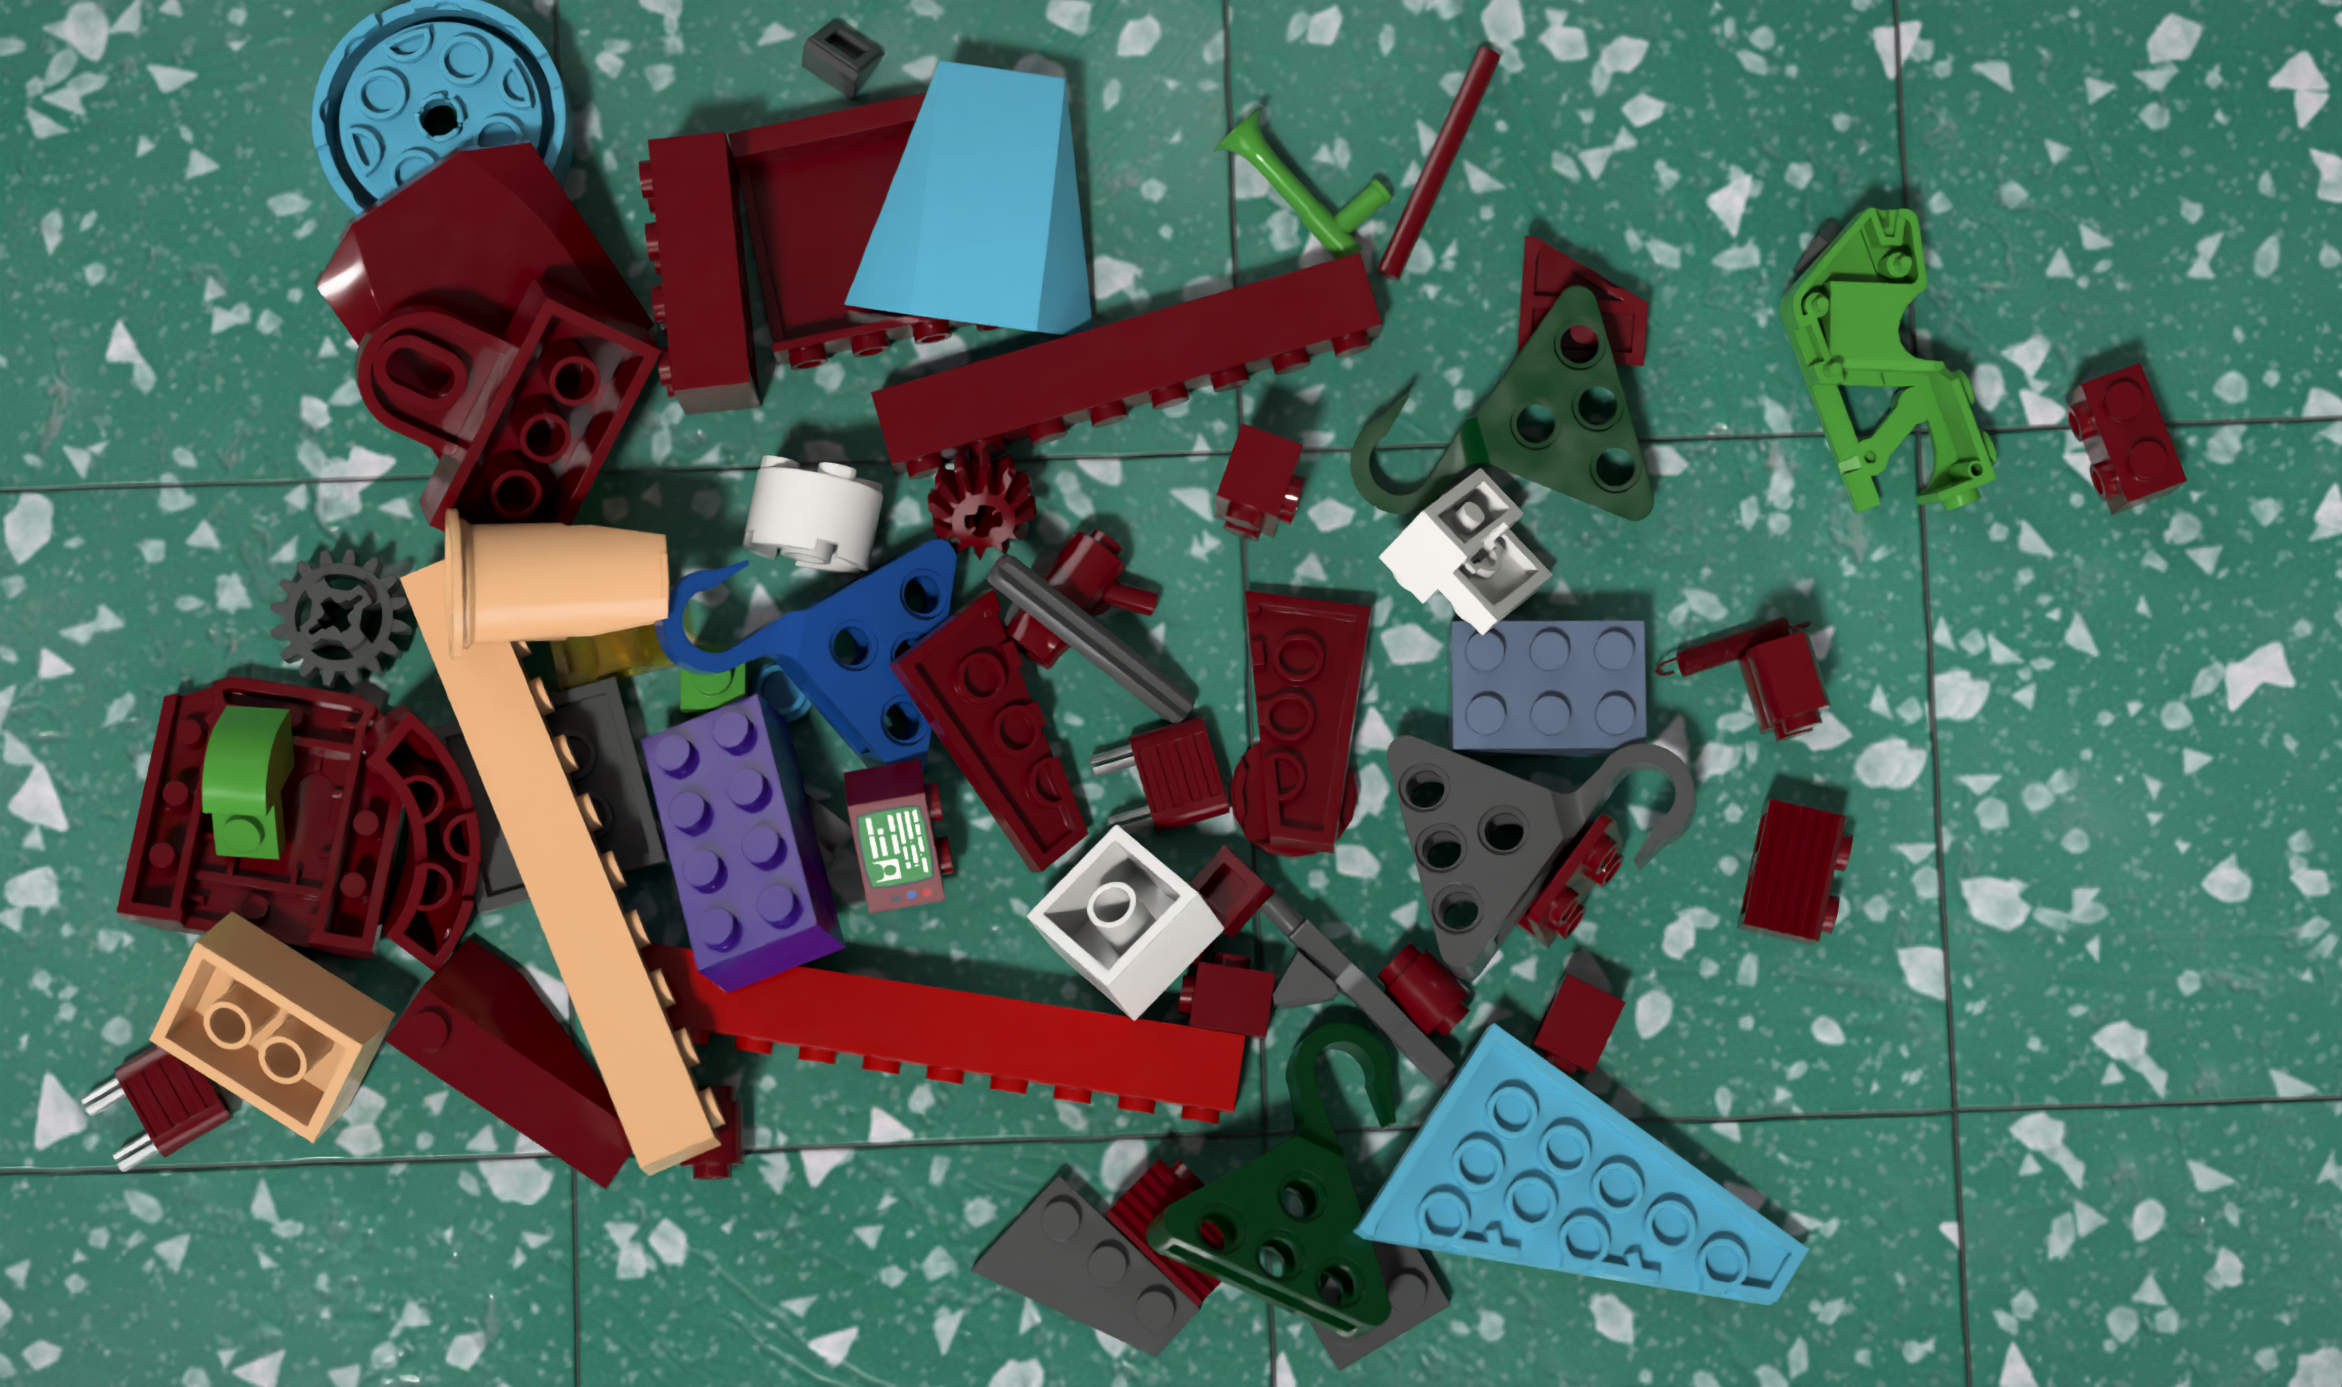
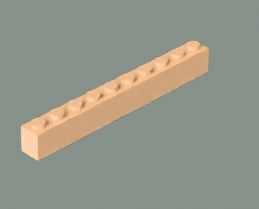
(573, 888)

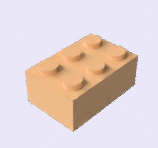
(271, 1026)

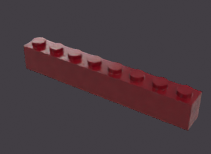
(1128, 365)

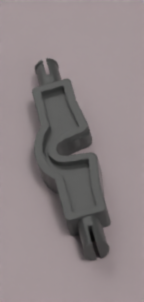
(1362, 991)

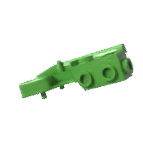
(1846, 333)

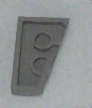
(1087, 1270)

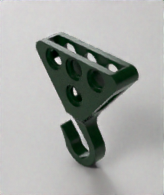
(1561, 460)
(1312, 1165)

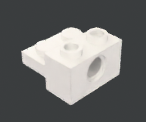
(1454, 534)

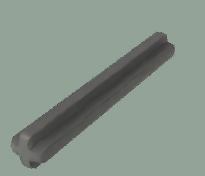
(1090, 638)

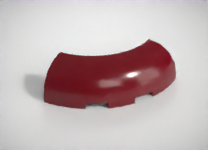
(444, 841)

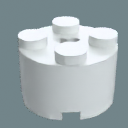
(814, 517)

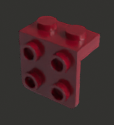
(1558, 905)

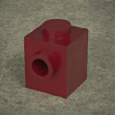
(1228, 996)

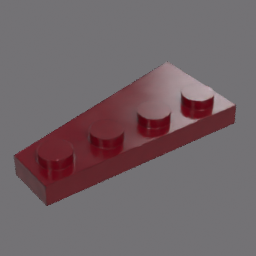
(980, 709)

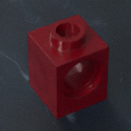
(1576, 1026)

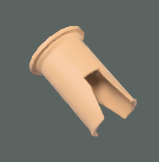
(549, 581)

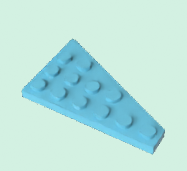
(1558, 1180)

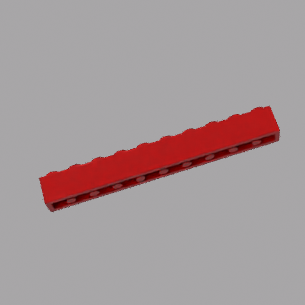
(961, 1034)

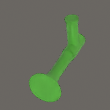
(1330, 230)

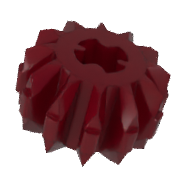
(982, 504)

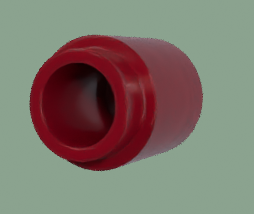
(1425, 990)
(719, 1161)

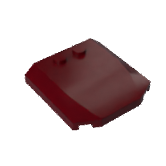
(468, 242)
(337, 816)

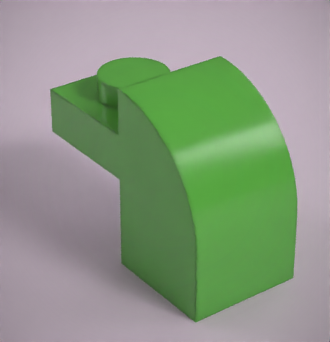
(243, 780)

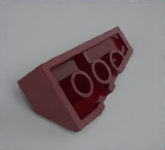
(503, 1049)

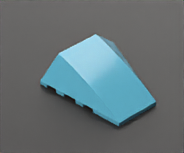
(983, 209)

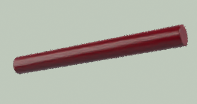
(1438, 164)

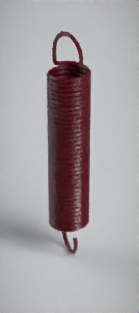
(1729, 648)

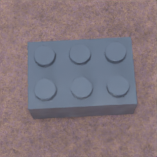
(1546, 688)

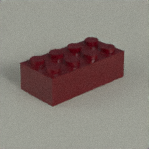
(703, 273)

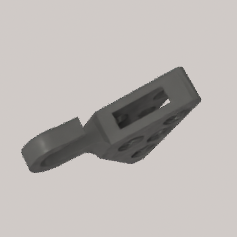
(1483, 799)

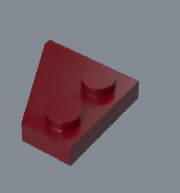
(1543, 279)

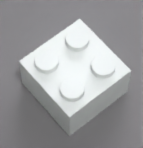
(1125, 922)

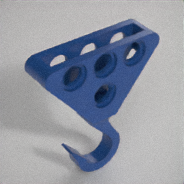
(802, 644)

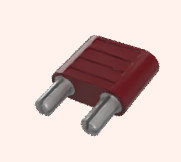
(1175, 775)
(169, 1099)

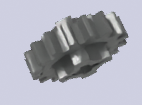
(320, 634)

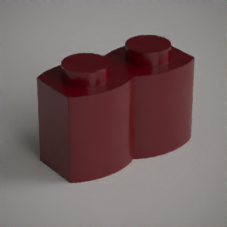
(1785, 686)

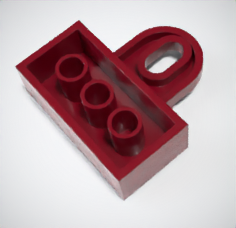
(521, 410)

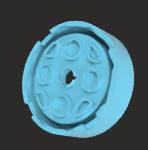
(428, 56)

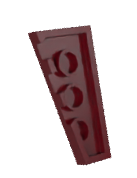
(1307, 697)

